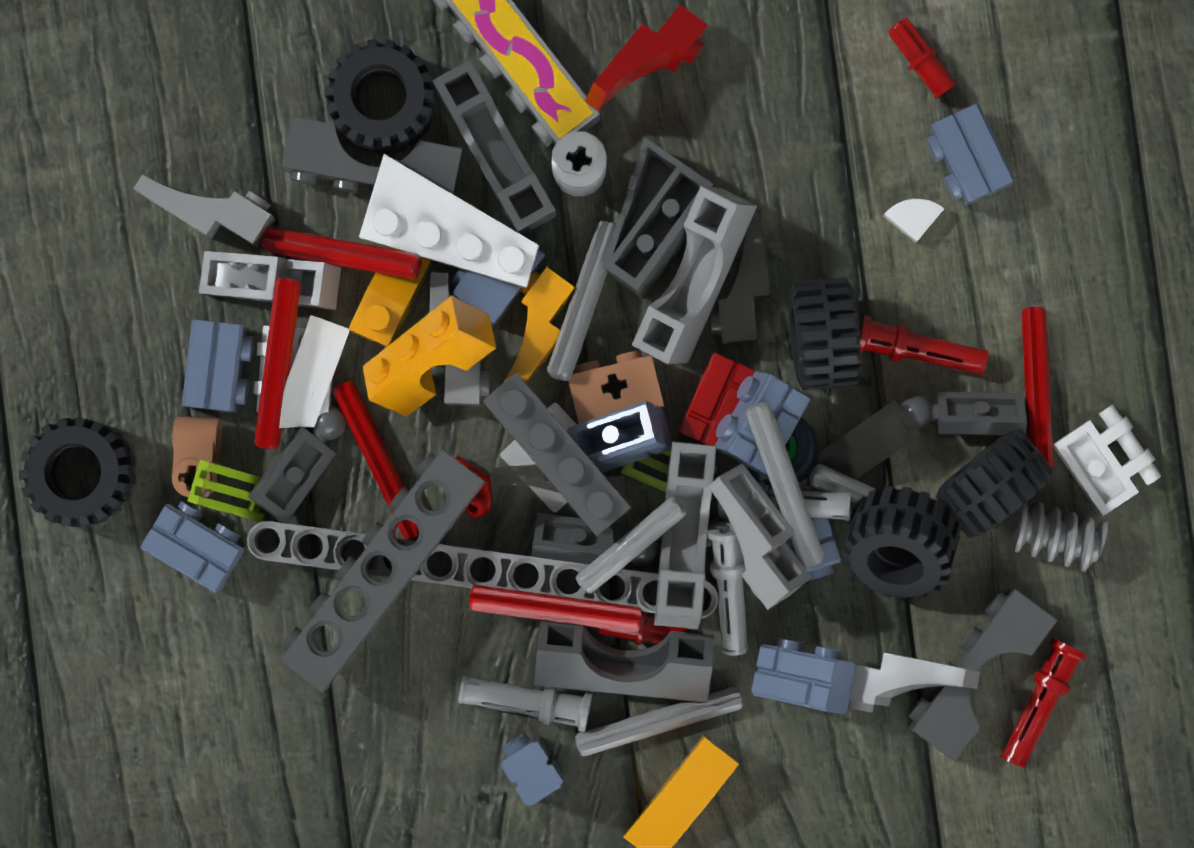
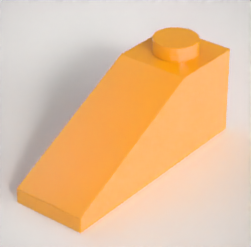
(387, 306)

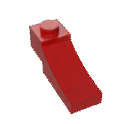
(650, 52)

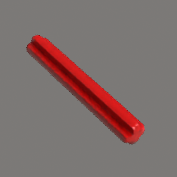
(341, 252)
(277, 361)
(1037, 380)
(372, 448)
(555, 608)

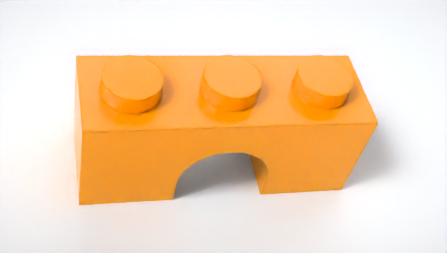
(448, 335)

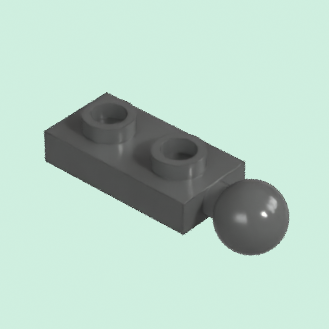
(968, 412)
(298, 466)
(574, 541)

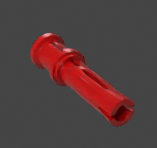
(900, 343)
(1051, 683)

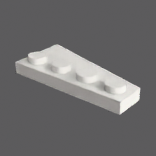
(427, 220)

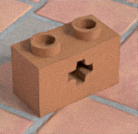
(630, 368)

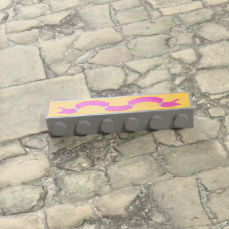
(525, 64)

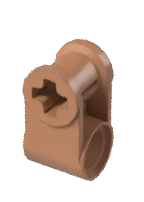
(194, 440)

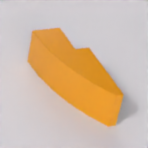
(682, 797)

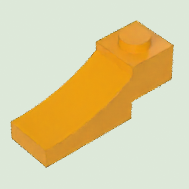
(544, 300)

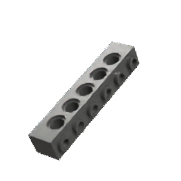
(323, 666)

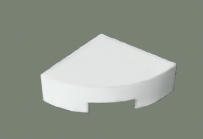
(913, 216)

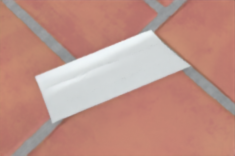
(312, 372)

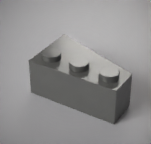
(651, 219)

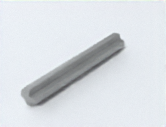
(581, 305)
(784, 483)
(658, 721)

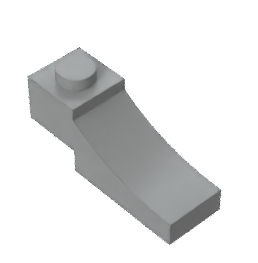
(240, 215)
(255, 277)
(461, 386)
(762, 535)
(900, 675)

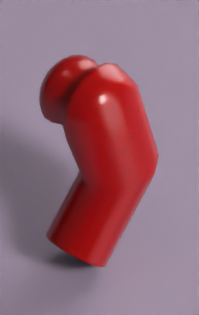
(483, 500)

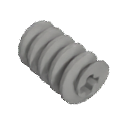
(566, 153)
(1058, 535)

